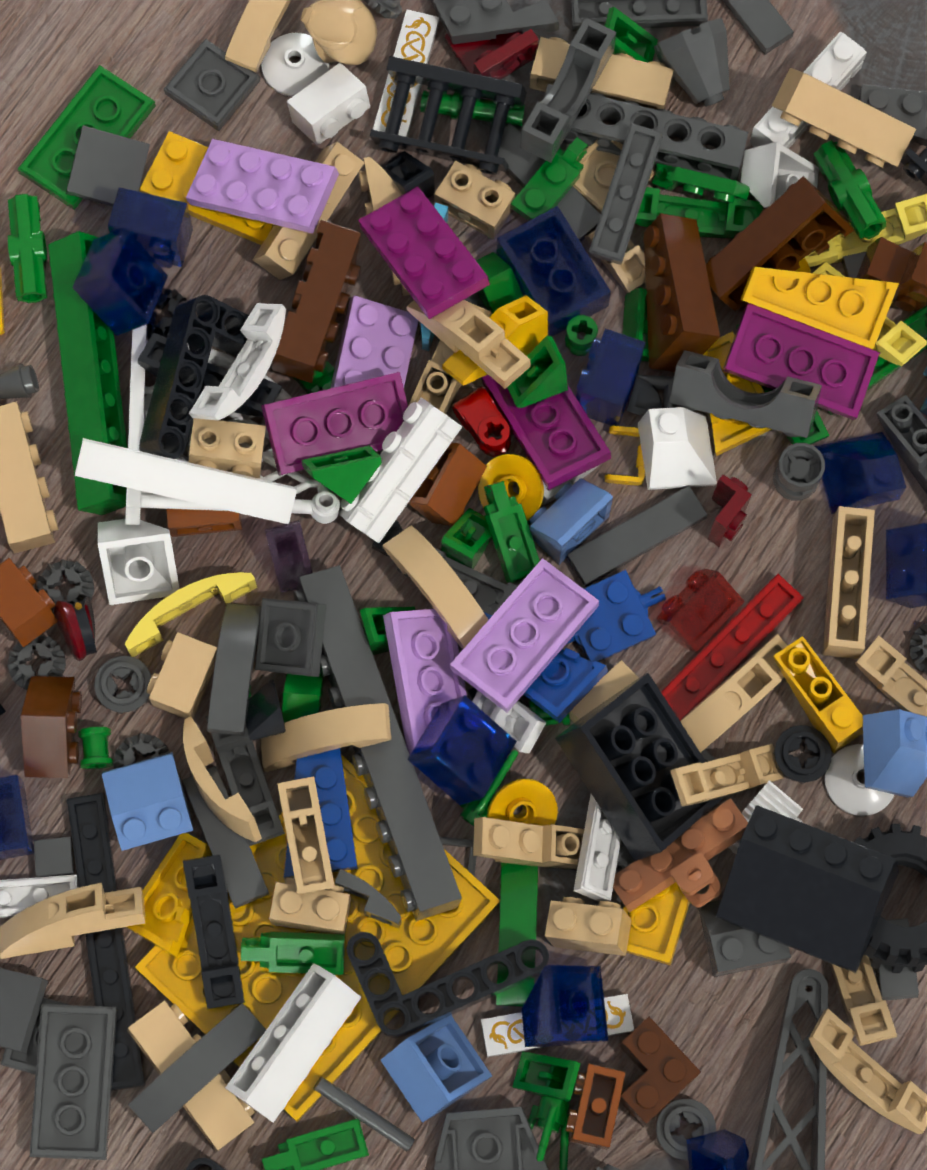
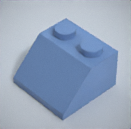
(570, 519)
(895, 752)
(147, 801)
(435, 1067)

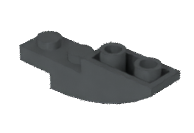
(908, 434)

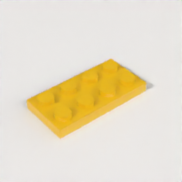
(173, 176)

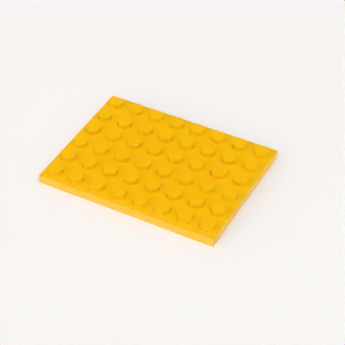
(412, 950)

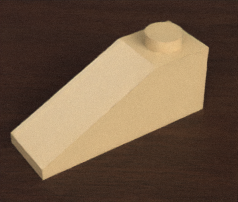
(306, 835)

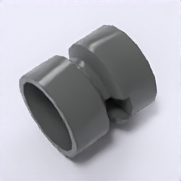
(799, 471)

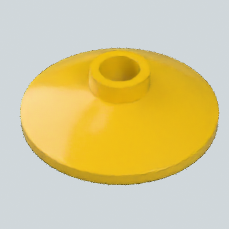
(513, 469)
(537, 802)

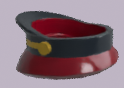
(77, 626)

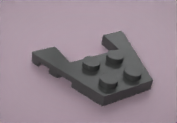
(485, 19)
(488, 1141)

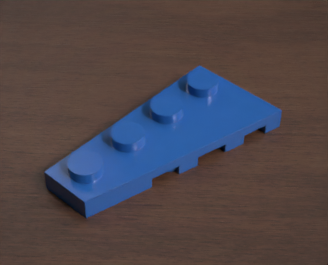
(564, 683)
(334, 808)

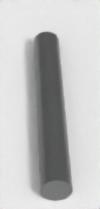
(364, 1114)

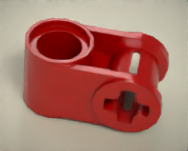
(480, 418)

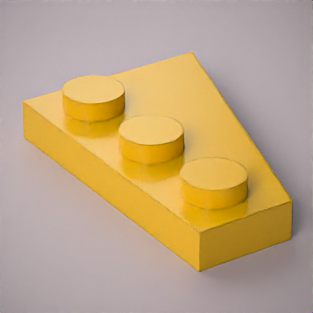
(167, 896)

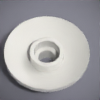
(291, 77)
(846, 790)

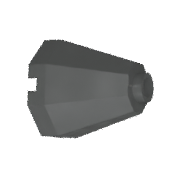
(699, 61)

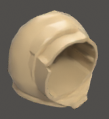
(341, 30)

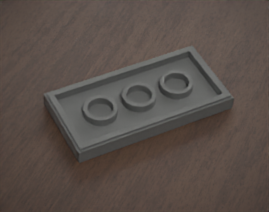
(73, 1082)

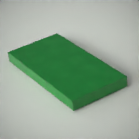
(102, 104)

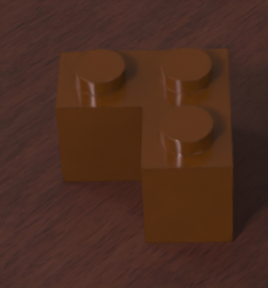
(897, 264)
(48, 726)
(664, 1069)

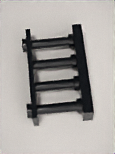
(471, 89)

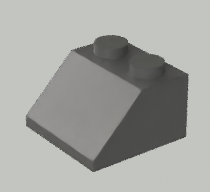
(735, 948)

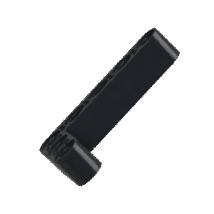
(177, 360)
(441, 988)

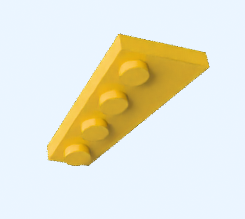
(827, 302)

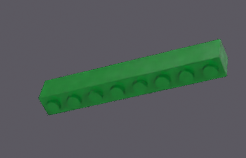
(88, 372)

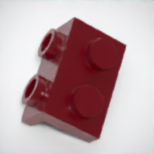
(734, 499)

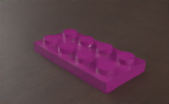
(423, 252)
(775, 347)
(334, 420)
(552, 433)

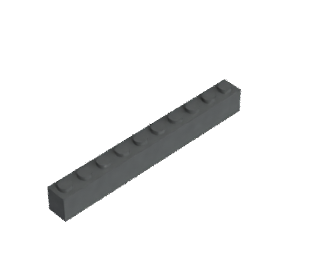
(388, 774)

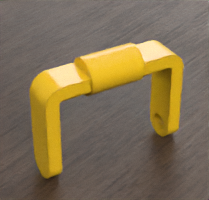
(628, 480)

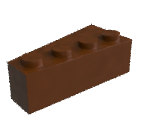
(777, 239)
(318, 301)

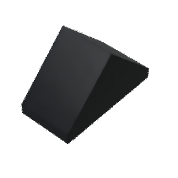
(409, 173)

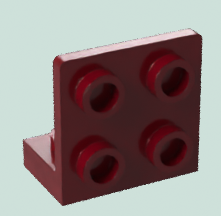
(496, 56)

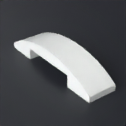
(263, 337)

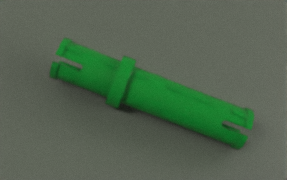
(483, 110)

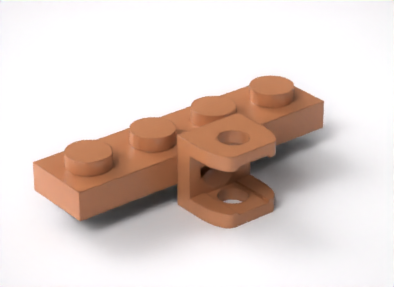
(684, 861)

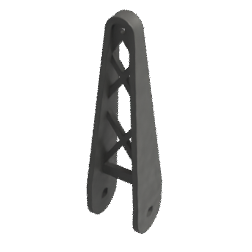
(818, 1003)

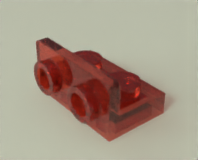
(700, 608)

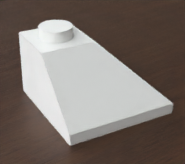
(772, 170)
(676, 449)
(136, 561)

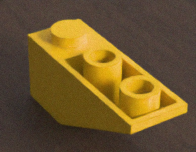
(524, 327)
(820, 694)

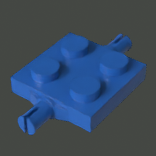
(619, 619)

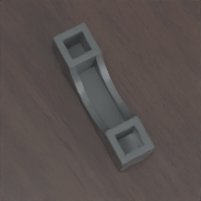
(579, 73)
(703, 387)

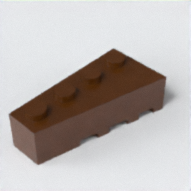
(678, 292)

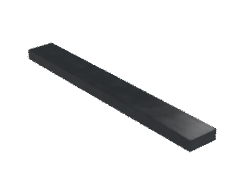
(106, 948)

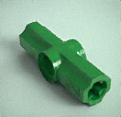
(849, 190)
(27, 248)

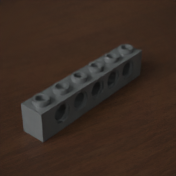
(686, 154)

